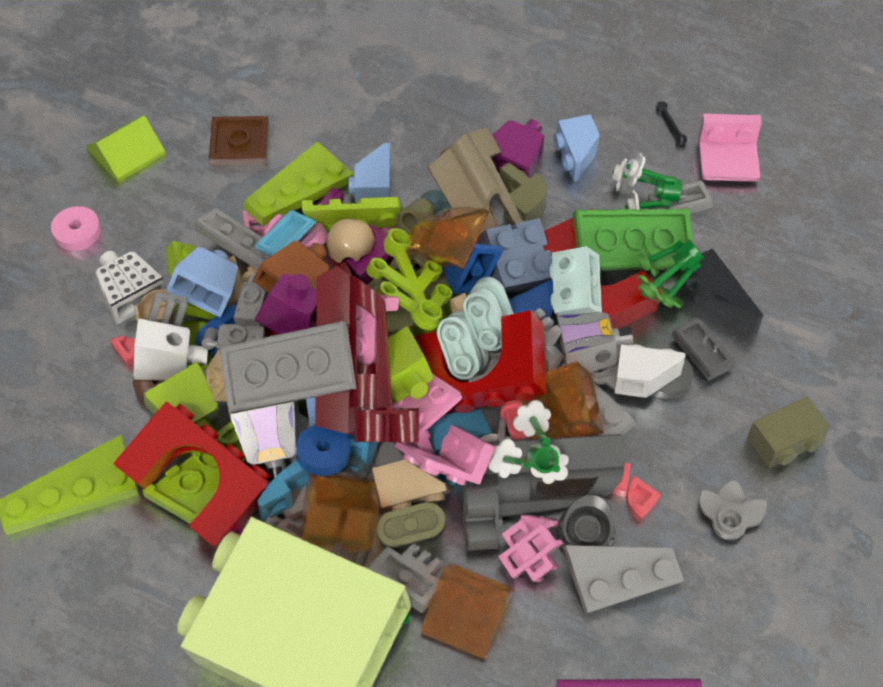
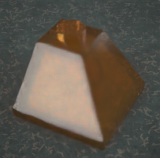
(448, 235)

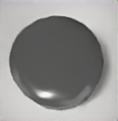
(587, 523)

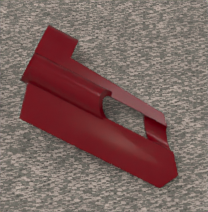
(368, 409)

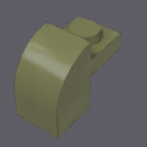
(526, 192)

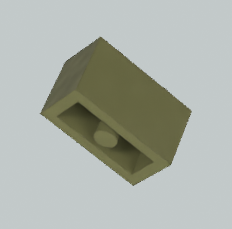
(788, 432)

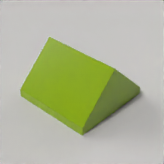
(127, 148)

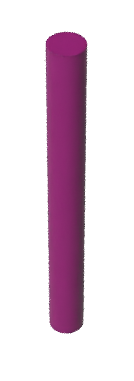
(629, 682)

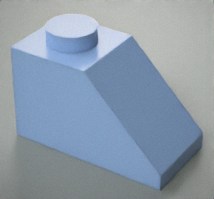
(372, 175)

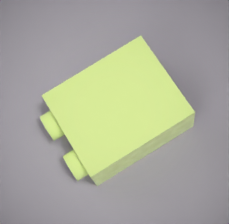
(291, 614)

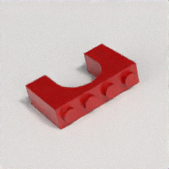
(621, 300)
(516, 375)
(174, 434)

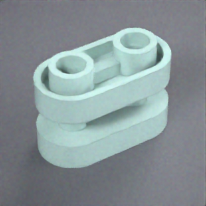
(484, 311)
(460, 347)

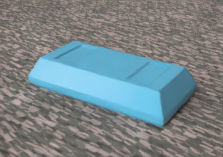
(288, 229)

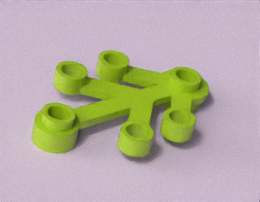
(424, 312)

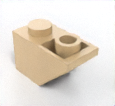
(404, 483)

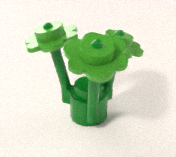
(686, 257)

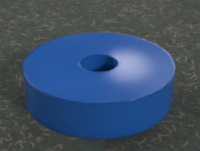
(322, 462)

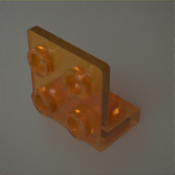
(466, 610)

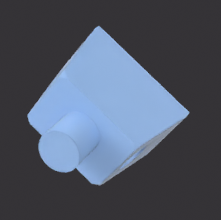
(205, 280)

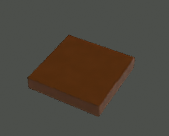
(239, 140)

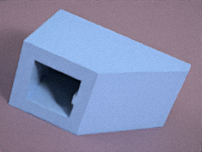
(578, 143)

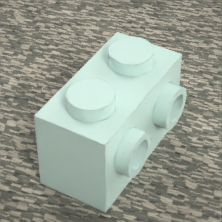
(576, 281)

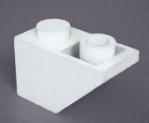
(646, 370)

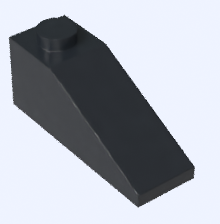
(722, 294)

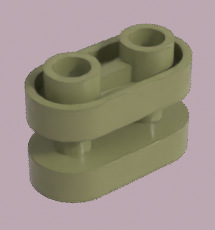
(410, 525)

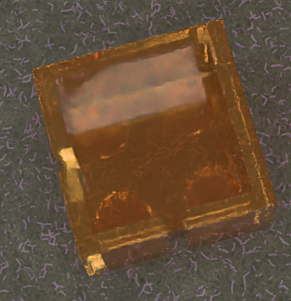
(571, 402)
(340, 512)

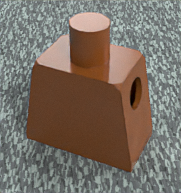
(292, 260)

